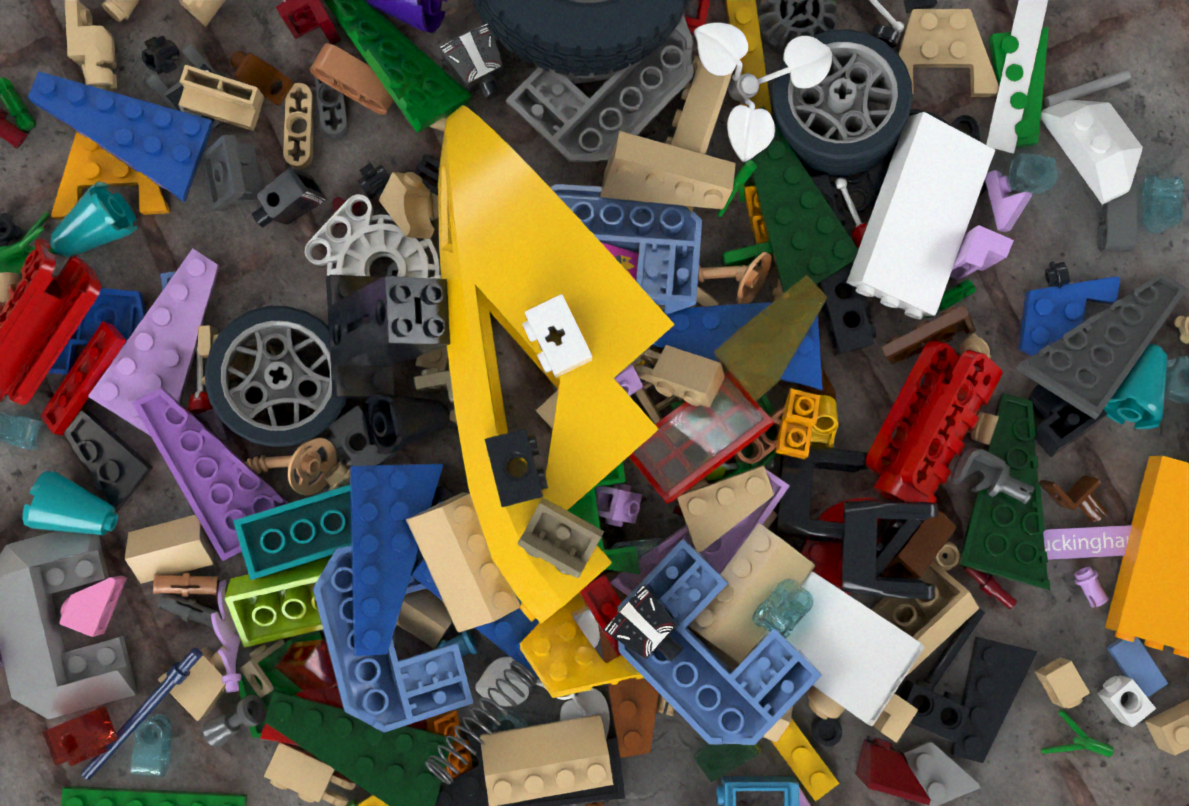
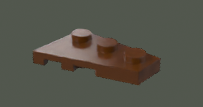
(940, 329)

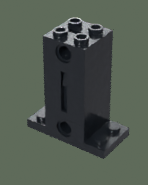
(379, 326)

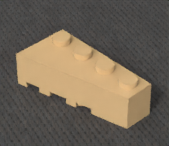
(665, 174)

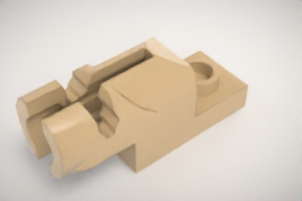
(90, 47)

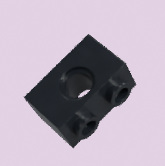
(501, 451)

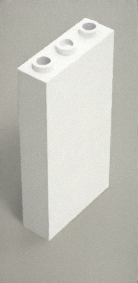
(920, 216)
(853, 649)

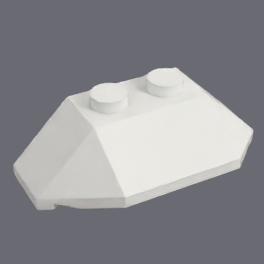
(1096, 144)

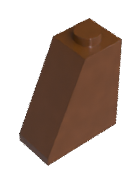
(920, 548)

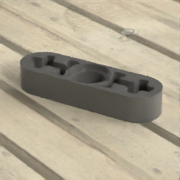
(326, 117)

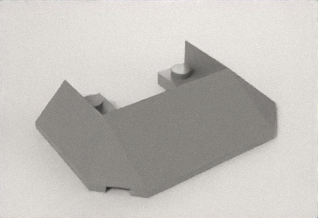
(626, 102)
(30, 637)

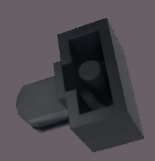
(1061, 420)

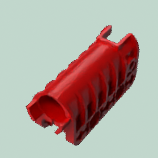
(41, 319)

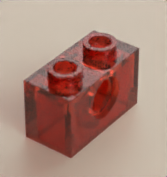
(308, 665)
(80, 737)

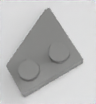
(938, 773)

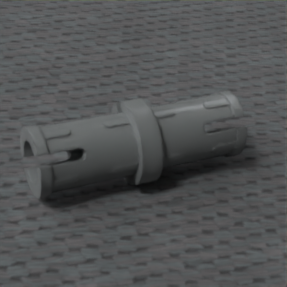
(187, 609)

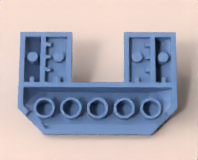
(661, 234)
(381, 687)
(709, 695)

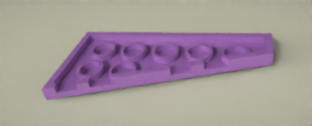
(208, 472)

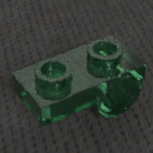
(721, 758)

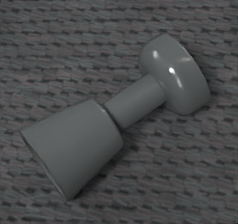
(221, 728)

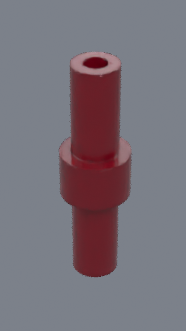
(992, 586)

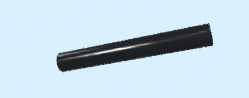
(954, 647)

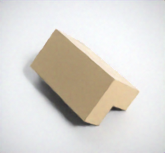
(220, 98)
(168, 549)
(424, 616)
(895, 718)

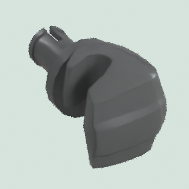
(992, 475)

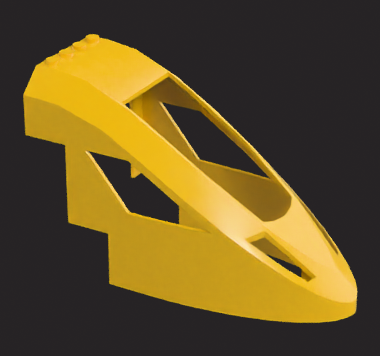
(503, 252)

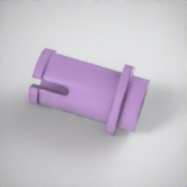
(1091, 587)

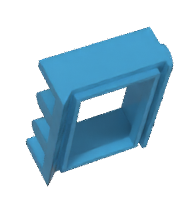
(730, 784)

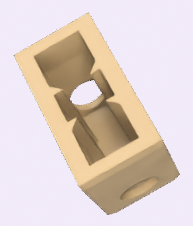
(203, 686)

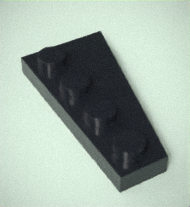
(989, 691)
(598, 794)

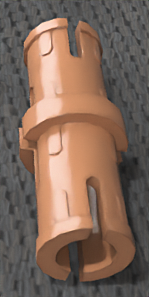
(185, 584)

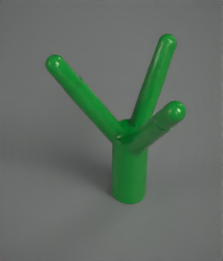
(739, 180)
(22, 246)
(1083, 742)

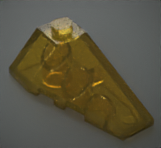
(768, 342)

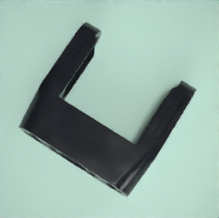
(794, 505)
(860, 543)

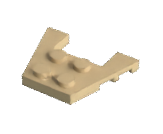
(948, 41)

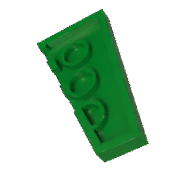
(1029, 126)

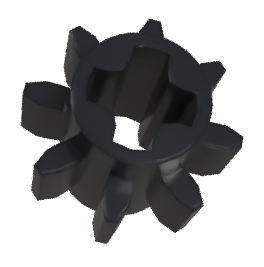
(160, 55)
(373, 180)

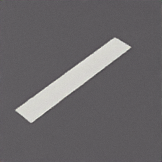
(1027, 30)

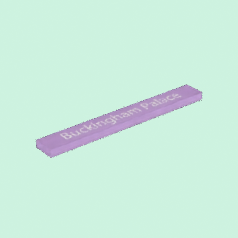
(1086, 542)

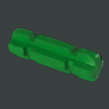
(16, 106)
(956, 294)

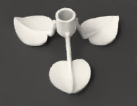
(720, 50)
(580, 705)

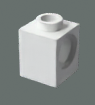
(1135, 708)

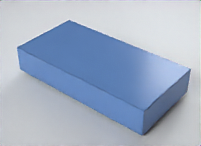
(1137, 665)

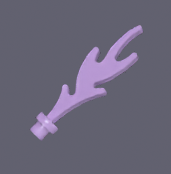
(225, 632)

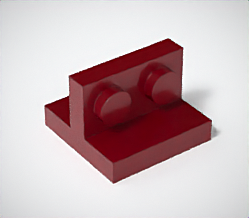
(305, 16)

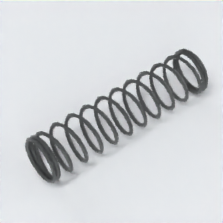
(436, 768)

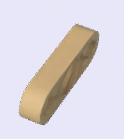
(308, 106)

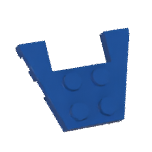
(119, 307)
(1055, 311)

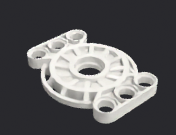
(368, 242)

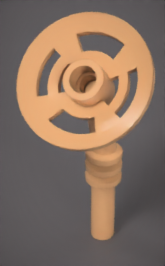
(749, 277)
(304, 462)

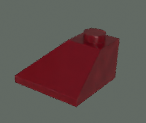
(886, 771)

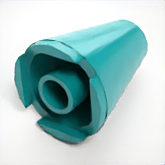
(93, 222)
(1142, 391)
(67, 507)

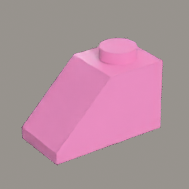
(92, 607)

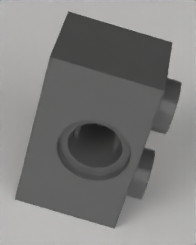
(343, 435)

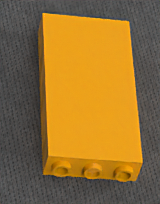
(1154, 572)

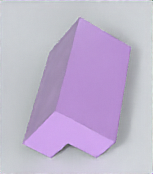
(980, 251)

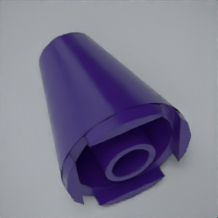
(420, 14)

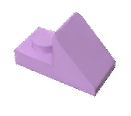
(1005, 208)

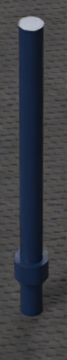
(175, 676)

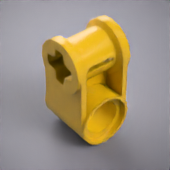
(827, 423)

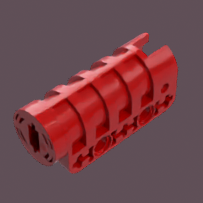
(930, 422)

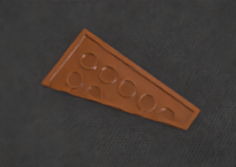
(631, 701)

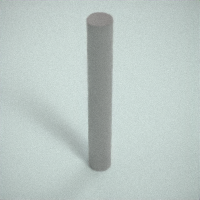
(1088, 88)

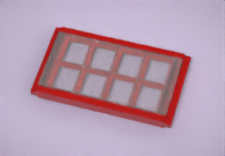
(699, 439)

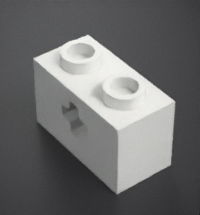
(557, 316)

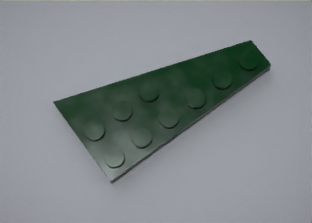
(797, 218)
(1003, 532)
(380, 762)

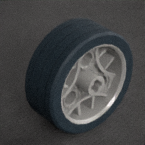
(845, 104)
(231, 404)

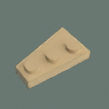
(723, 504)

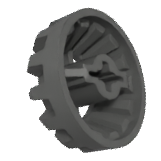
(780, 30)

